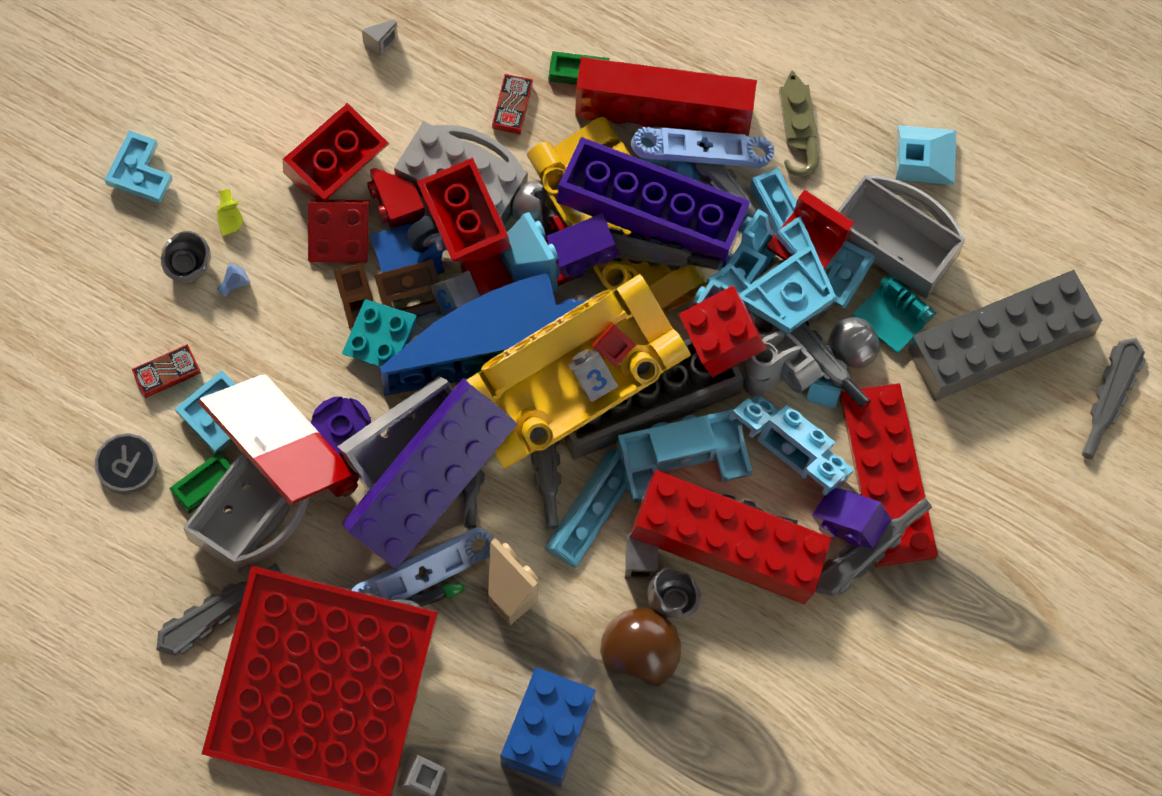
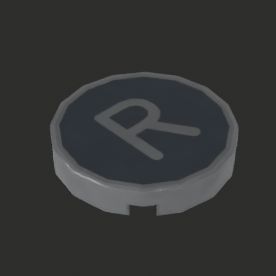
(126, 463)

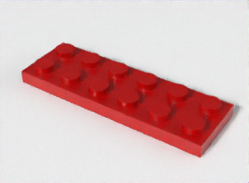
(889, 466)

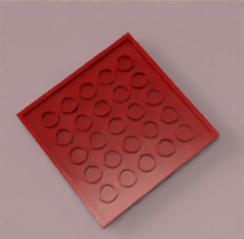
(320, 683)

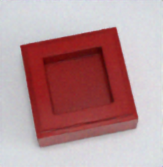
(613, 345)

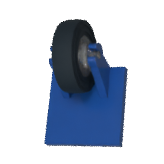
(409, 245)

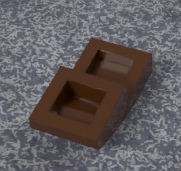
(353, 290)

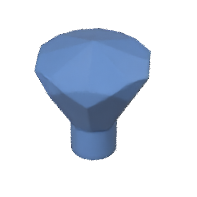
(234, 278)

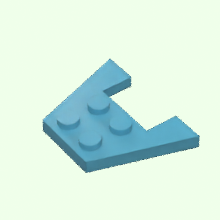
(789, 291)

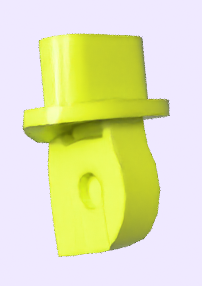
(228, 215)

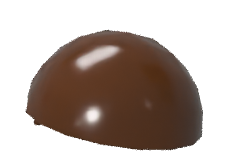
(641, 645)

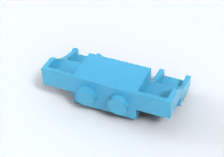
(751, 256)
(794, 441)
(683, 445)

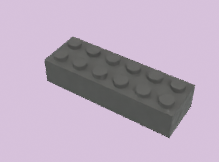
(1004, 335)
(671, 396)

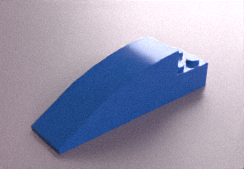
(474, 335)

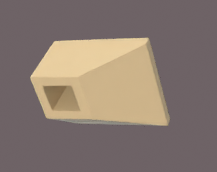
(511, 586)

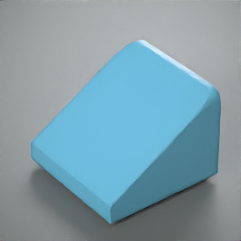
(824, 393)

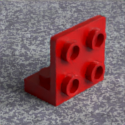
(825, 227)
(338, 230)

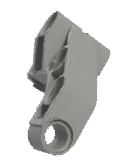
(781, 360)

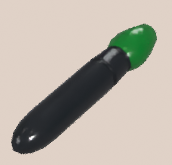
(448, 591)

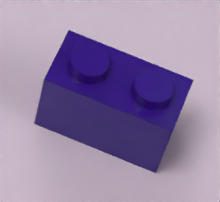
(583, 246)
(851, 518)

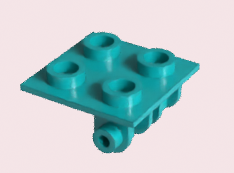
(895, 313)
(378, 333)

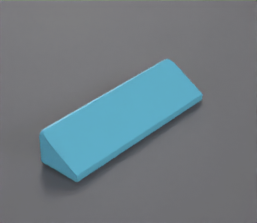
(774, 198)
(589, 510)

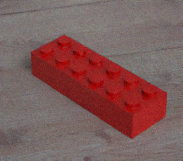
(664, 97)
(730, 537)

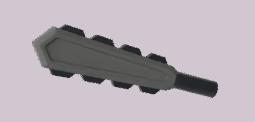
(656, 252)
(833, 369)

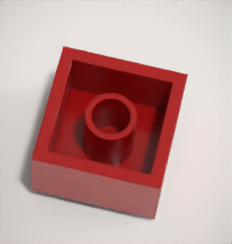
(722, 331)

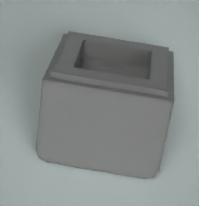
(380, 36)
(421, 776)

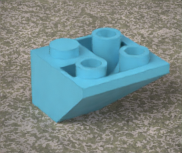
(925, 155)
(530, 252)

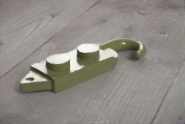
(799, 123)

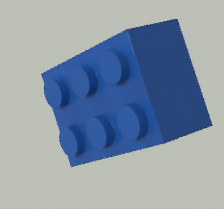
(547, 727)

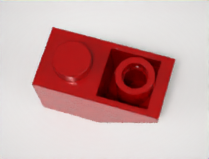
(397, 198)

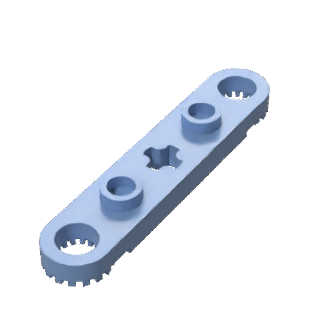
(683, 146)
(439, 561)

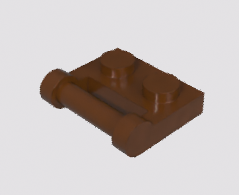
(406, 283)

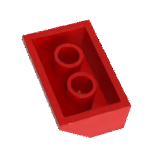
(333, 153)
(464, 213)

